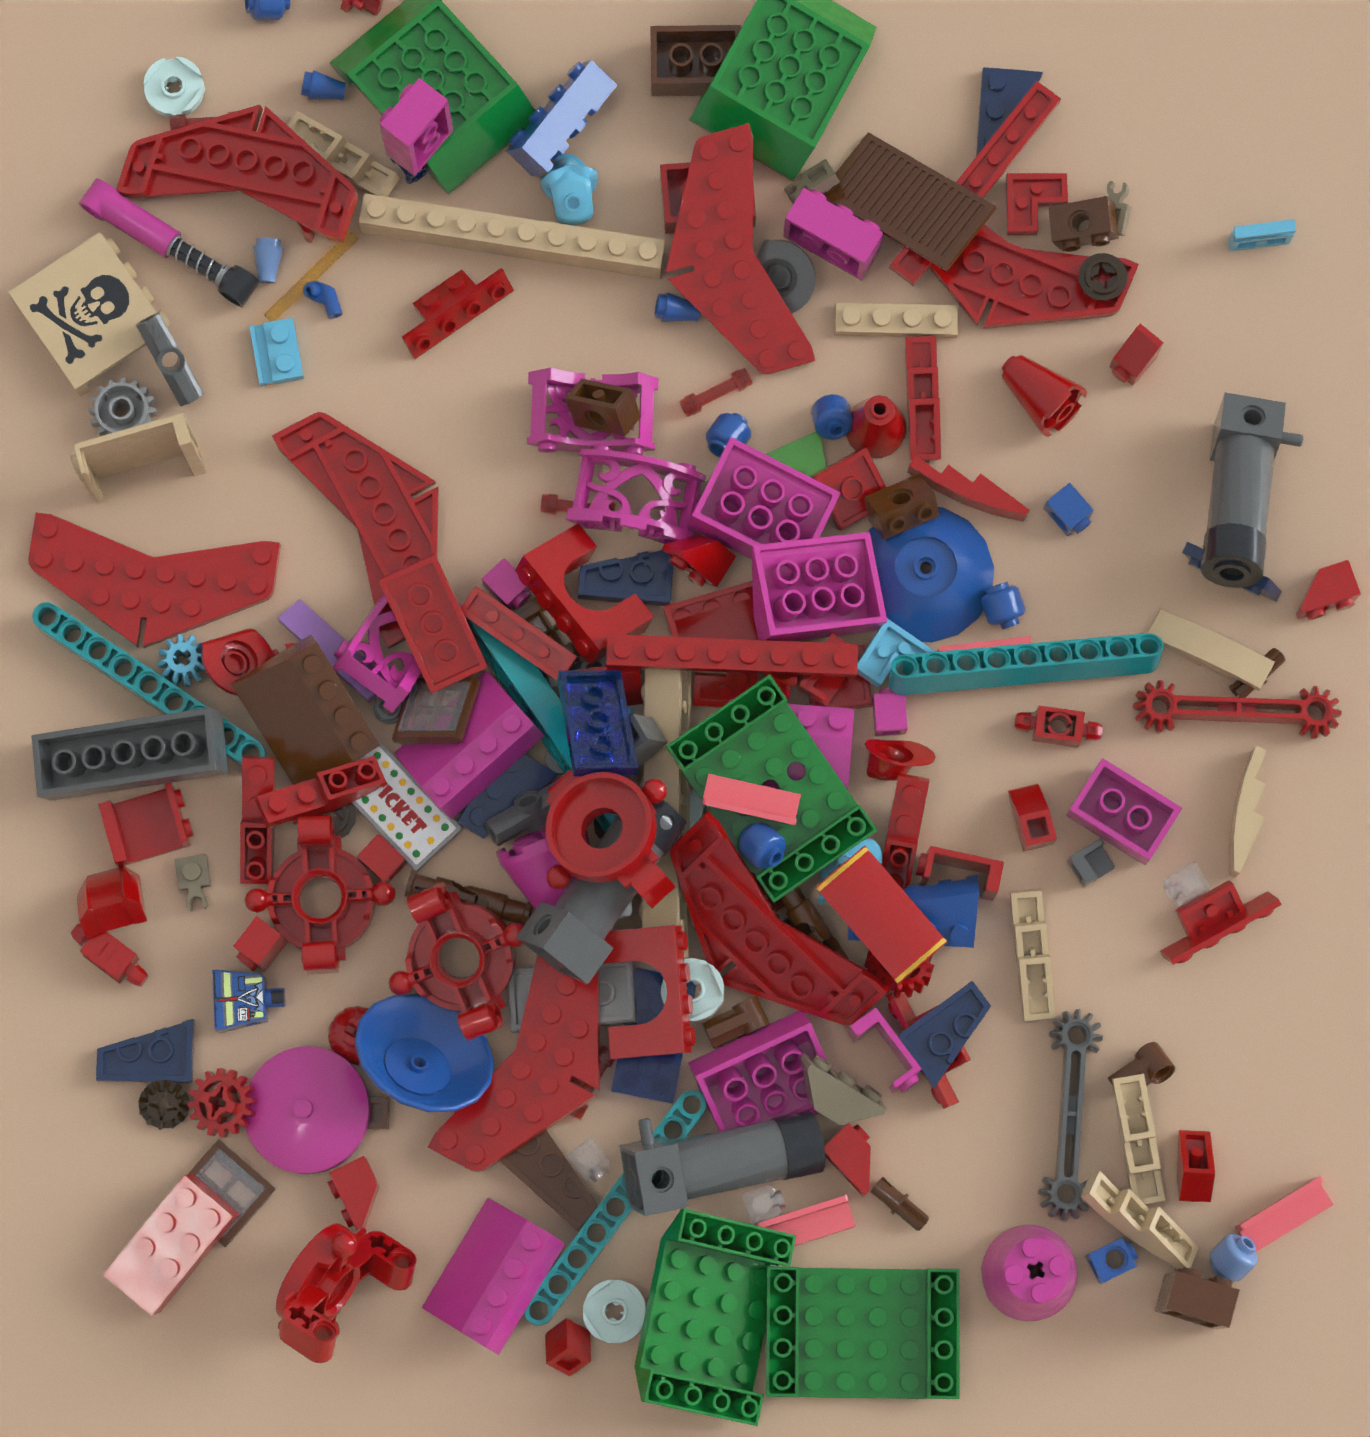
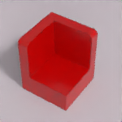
(382, 859)
(568, 1347)

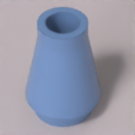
(267, 257)

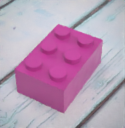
(416, 126)
(833, 233)
(1124, 811)

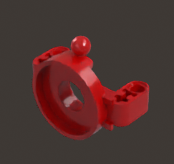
(320, 857)
(631, 858)
(477, 997)
(325, 1280)

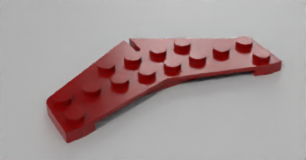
(232, 157)
(727, 277)
(1023, 284)
(372, 493)
(166, 591)
(768, 954)
(534, 1083)

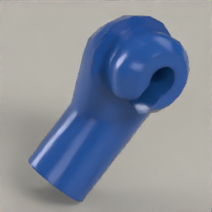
(325, 295)

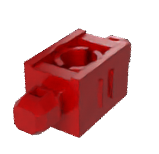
(1091, 731)
(110, 956)

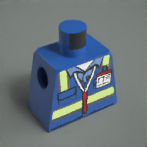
(242, 999)

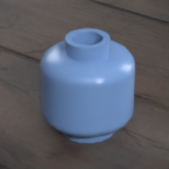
(1233, 1257)

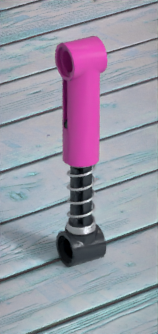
(107, 204)

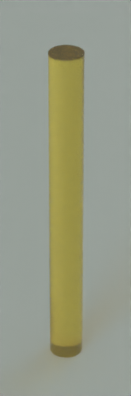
(312, 275)

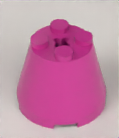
(528, 867)
(1007, 1274)

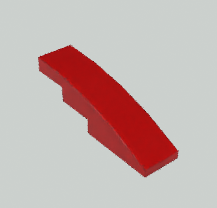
(923, 397)
(980, 494)

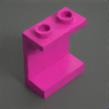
(876, 1020)

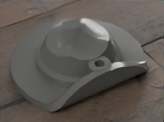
(789, 271)

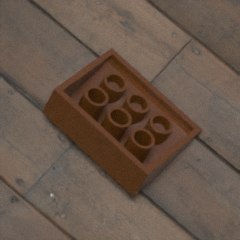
(304, 712)

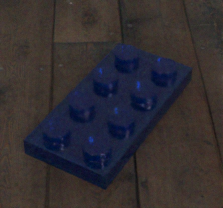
(597, 722)
(649, 1076)

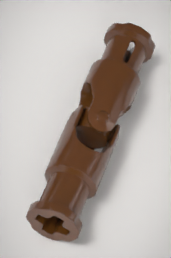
(497, 902)
(804, 913)

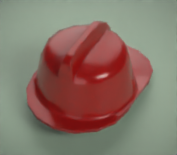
(893, 757)

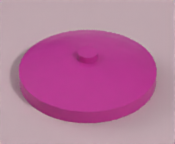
(308, 1110)

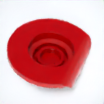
(233, 657)

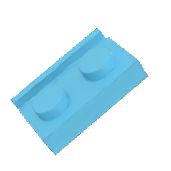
(1261, 235)
(276, 352)

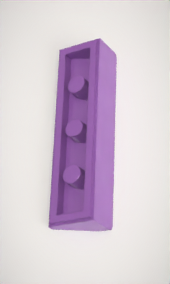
(303, 621)

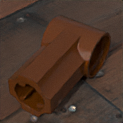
(739, 1021)
(1149, 1061)

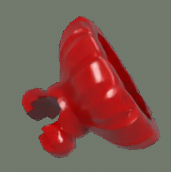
(342, 1033)

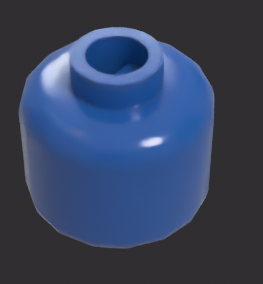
(267, 9)
(832, 417)
(723, 428)
(1003, 605)
(762, 845)

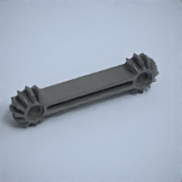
(1070, 1113)

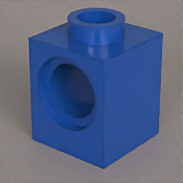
(1069, 510)
(1098, 1263)

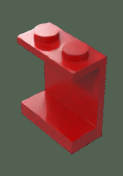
(146, 825)
(989, 867)

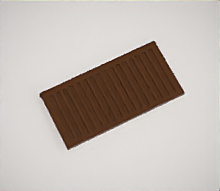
(909, 201)

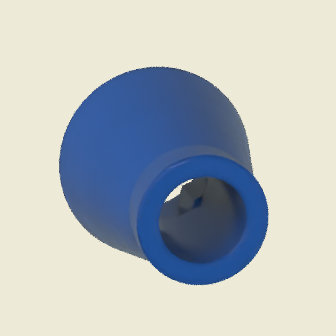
(320, 86)
(674, 308)

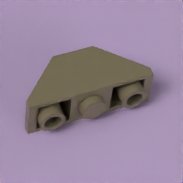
(837, 1094)

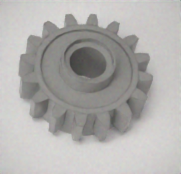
(120, 395)

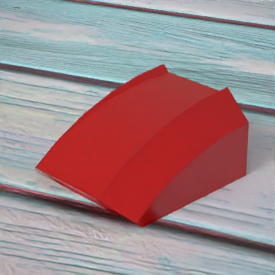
(110, 901)

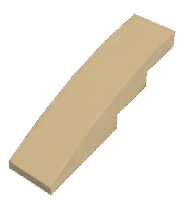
(346, 158)
(1211, 649)
(1245, 821)
(1032, 954)
(1138, 1138)
(1144, 1226)

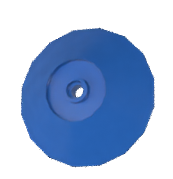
(947, 597)
(421, 1054)

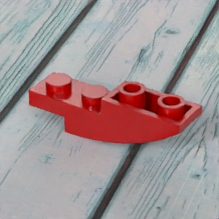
(323, 794)
(904, 827)
(255, 839)

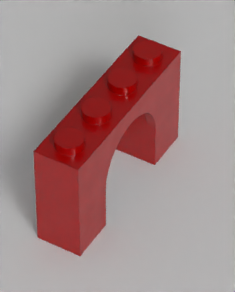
(544, 575)
(671, 1029)

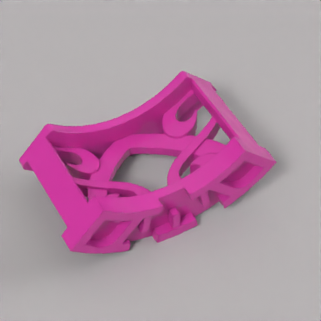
(562, 382)
(602, 518)
(395, 683)

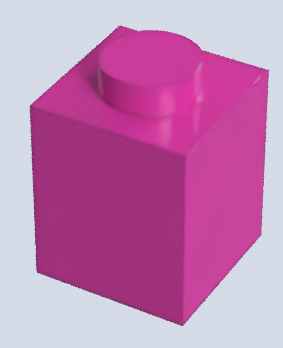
(505, 585)
(889, 713)

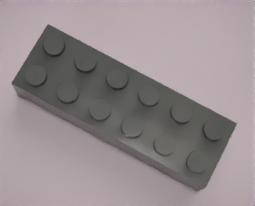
(129, 754)

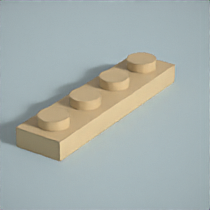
(896, 319)

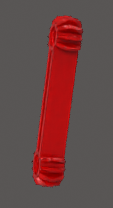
(1237, 709)

